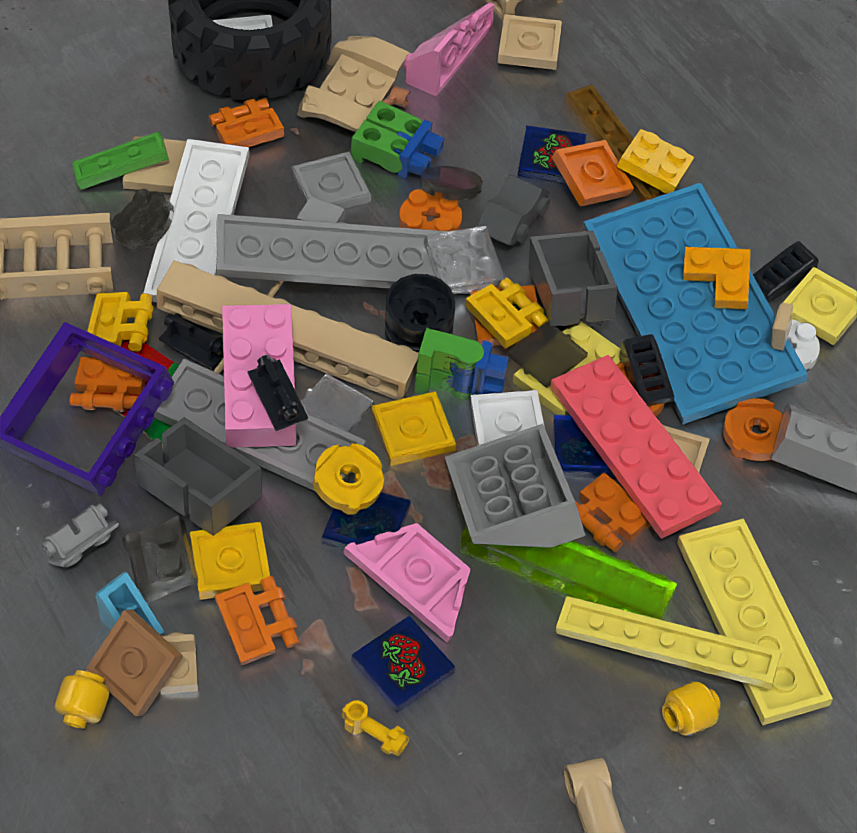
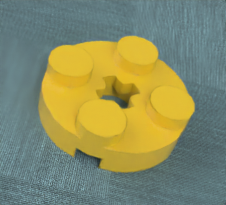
(344, 495)

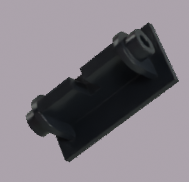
(192, 341)
(277, 393)

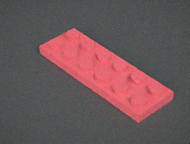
(635, 446)

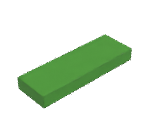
(120, 160)

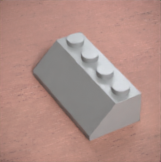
(817, 447)

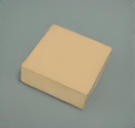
(782, 326)

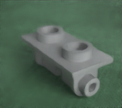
(68, 546)

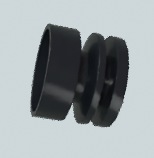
(418, 304)

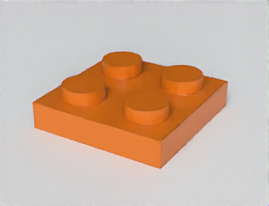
(592, 173)

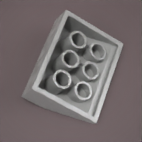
(515, 492)

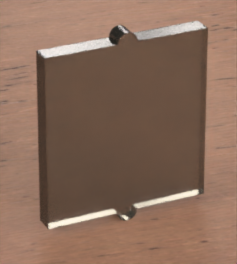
(547, 354)

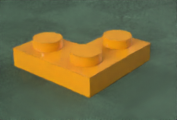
(724, 266)

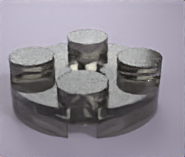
(143, 220)

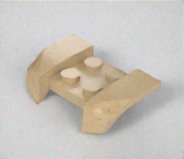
(360, 78)

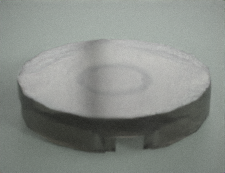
(451, 181)

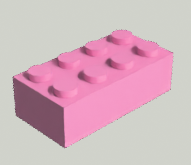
(247, 336)

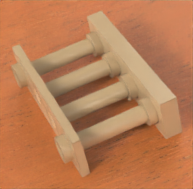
(57, 232)

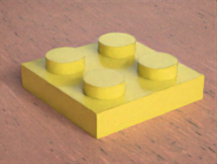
(824, 304)

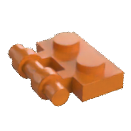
(247, 124)
(100, 377)
(613, 506)
(246, 624)

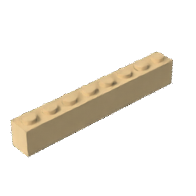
(316, 339)

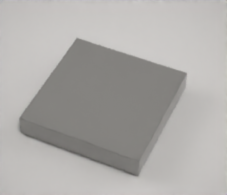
(332, 180)

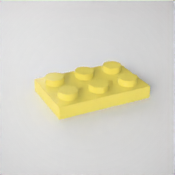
(591, 342)

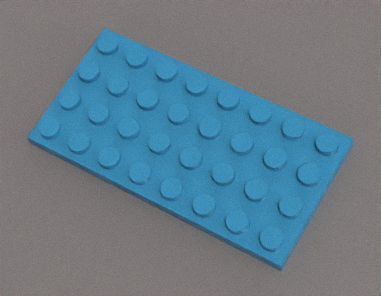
(708, 351)

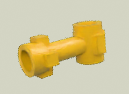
(357, 721)

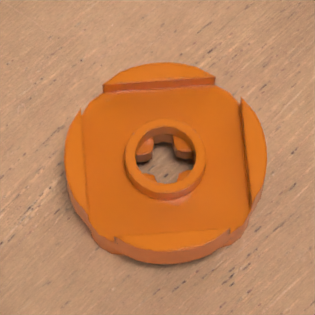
(421, 204)
(738, 428)

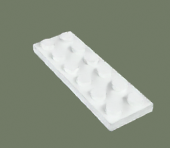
(204, 187)

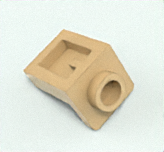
(185, 674)

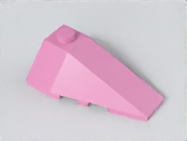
(444, 53)

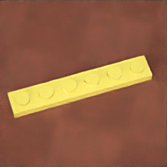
(669, 642)

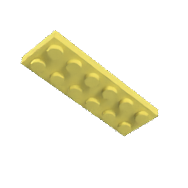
(751, 609)

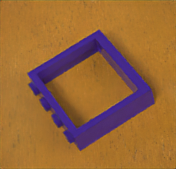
(45, 378)

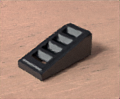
(797, 258)
(644, 350)

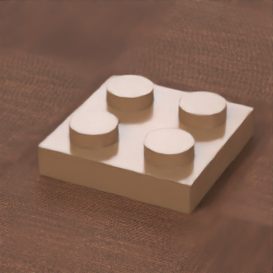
(134, 662)

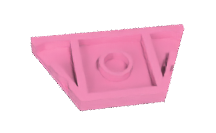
(416, 573)

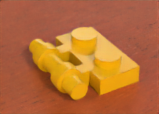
(111, 315)
(500, 317)

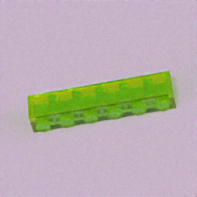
(580, 573)

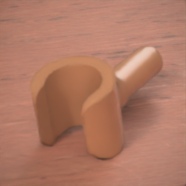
(398, 97)

